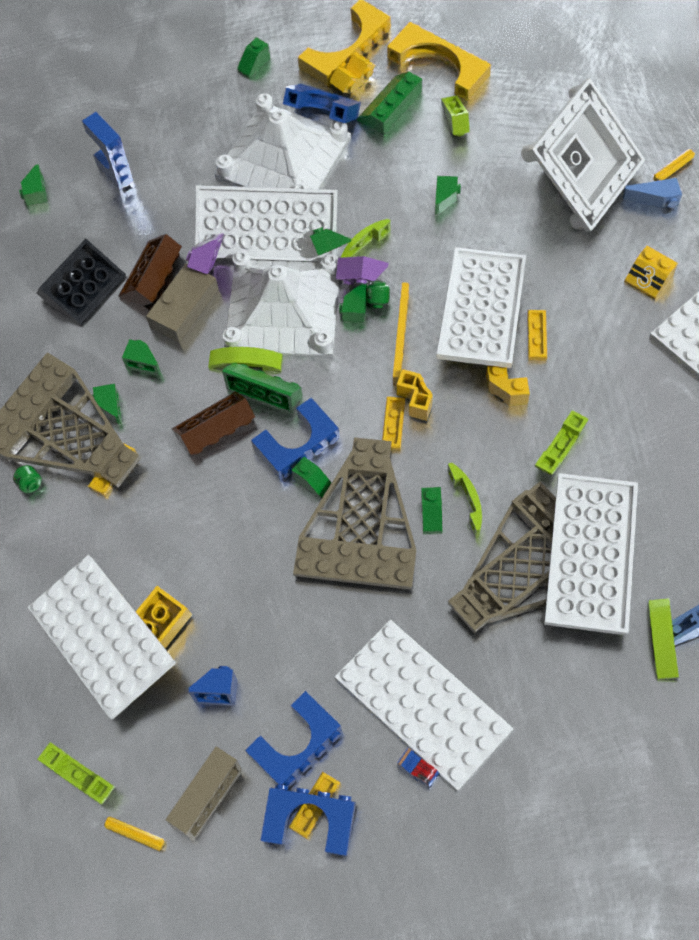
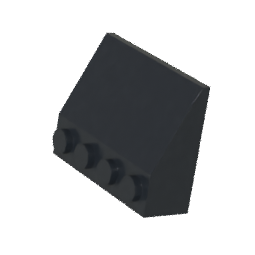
(81, 282)

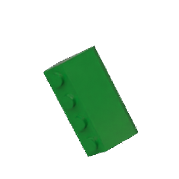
(392, 102)
(262, 387)

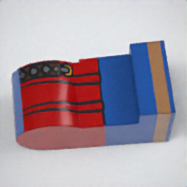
(417, 768)

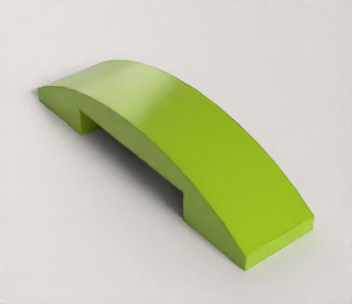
(376, 230)
(250, 356)
(562, 443)
(458, 479)
(663, 639)
(76, 773)

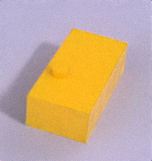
(163, 615)

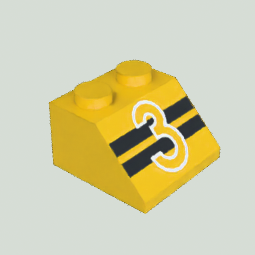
(651, 272)

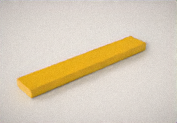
(401, 333)

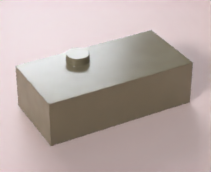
(182, 303)
(204, 793)

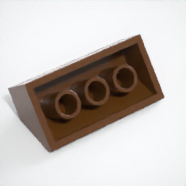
(151, 270)
(213, 423)

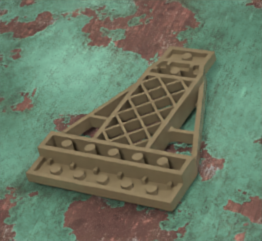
(37, 399)
(352, 560)
(476, 601)

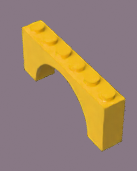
(373, 26)
(418, 41)

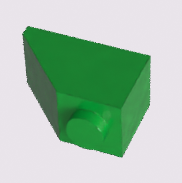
(254, 57)
(33, 187)
(446, 192)
(328, 240)
(354, 305)
(139, 357)
(108, 400)
(311, 477)
(431, 509)

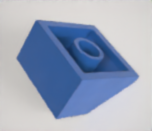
(215, 687)

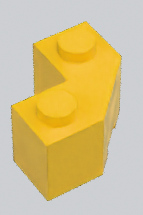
(354, 75)
(412, 386)
(512, 391)

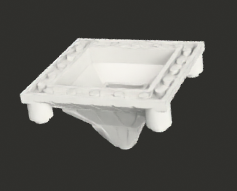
(282, 150)
(586, 155)
(283, 306)

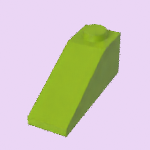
(456, 115)

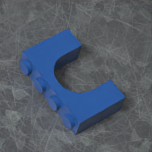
(340, 107)
(111, 157)
(282, 459)
(284, 768)
(338, 812)

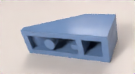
(656, 193)
(686, 626)

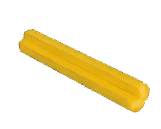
(674, 165)
(134, 833)

